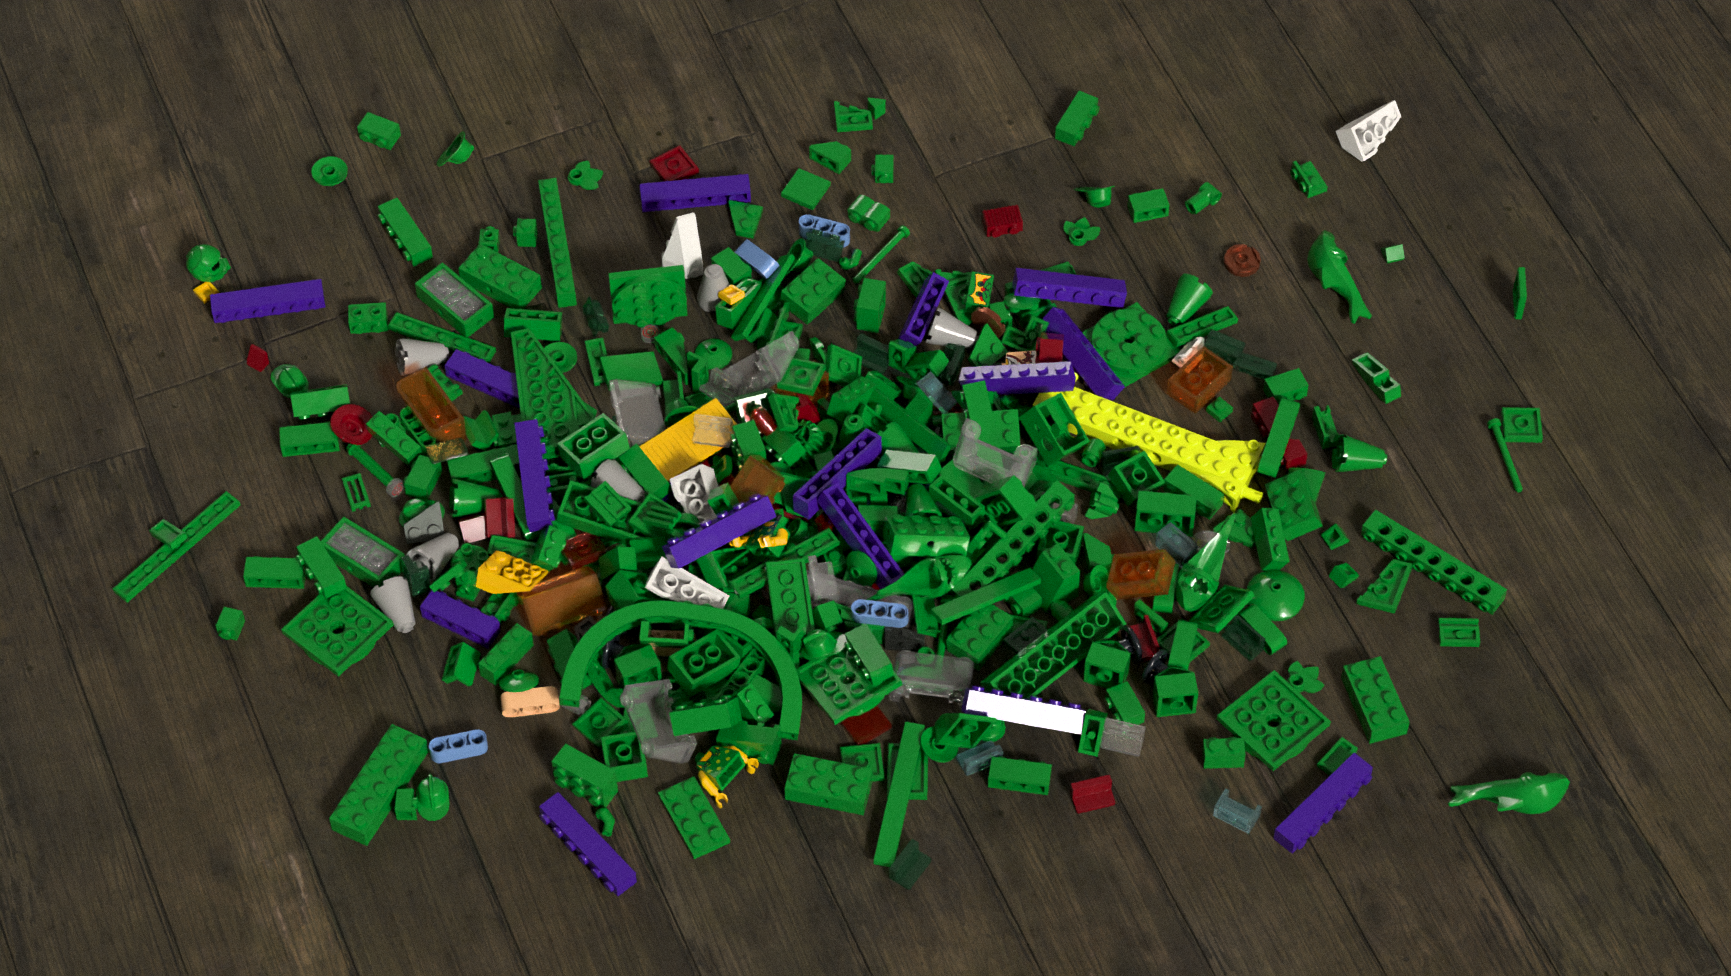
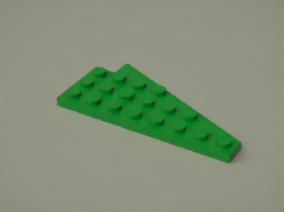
(546, 391)

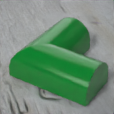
(1025, 340)

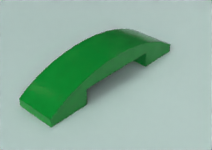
(603, 683)

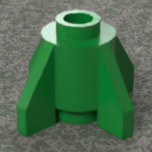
(1103, 503)

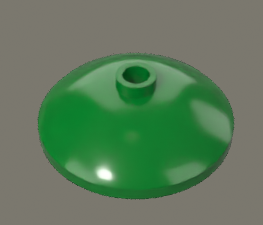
(1277, 603)

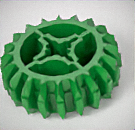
(810, 438)

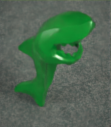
(1328, 266)
(1200, 575)
(928, 578)
(1525, 794)

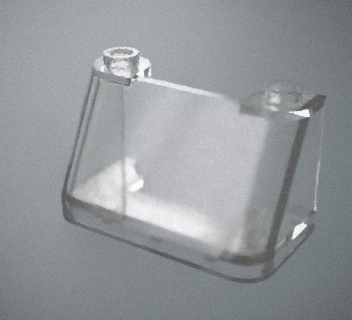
(766, 365)
(637, 409)
(989, 461)
(932, 676)
(649, 714)

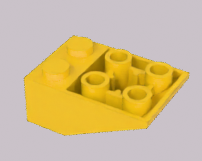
(508, 574)

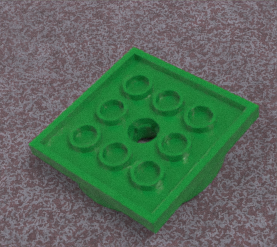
(648, 295)
(1136, 359)
(347, 611)
(826, 684)
(1277, 702)

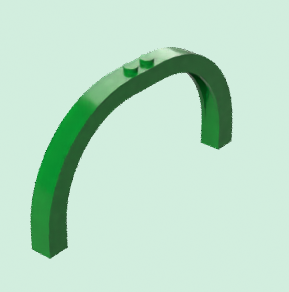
(698, 616)

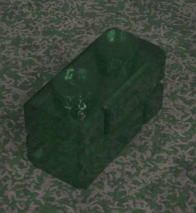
(1224, 346)

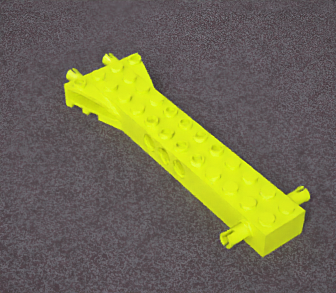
(1222, 464)

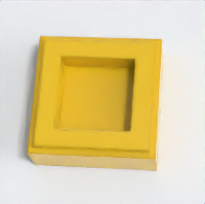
(204, 291)
(731, 294)

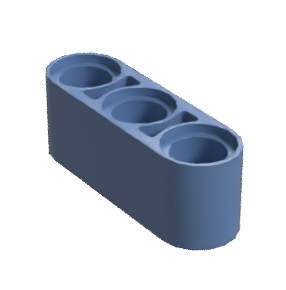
(810, 222)
(757, 259)
(888, 619)
(465, 739)

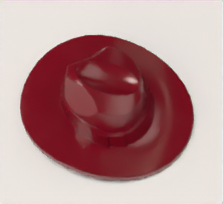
(350, 424)

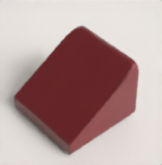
(257, 358)

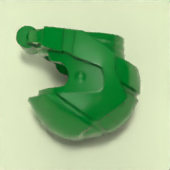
(202, 259)

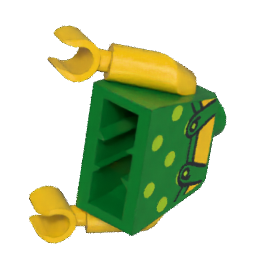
(767, 539)
(720, 767)

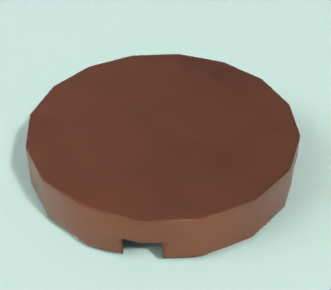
(1242, 260)
(987, 316)

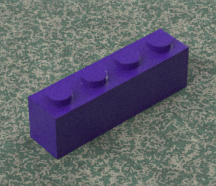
(923, 309)
(460, 618)

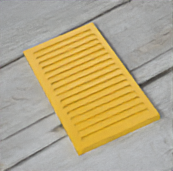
(674, 450)

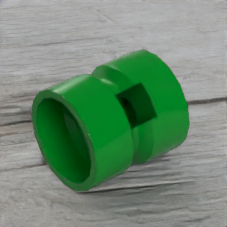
(800, 531)

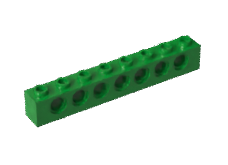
(1055, 494)
(1444, 562)

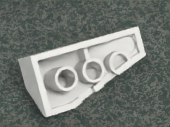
(1367, 132)
(684, 247)
(693, 490)
(683, 586)

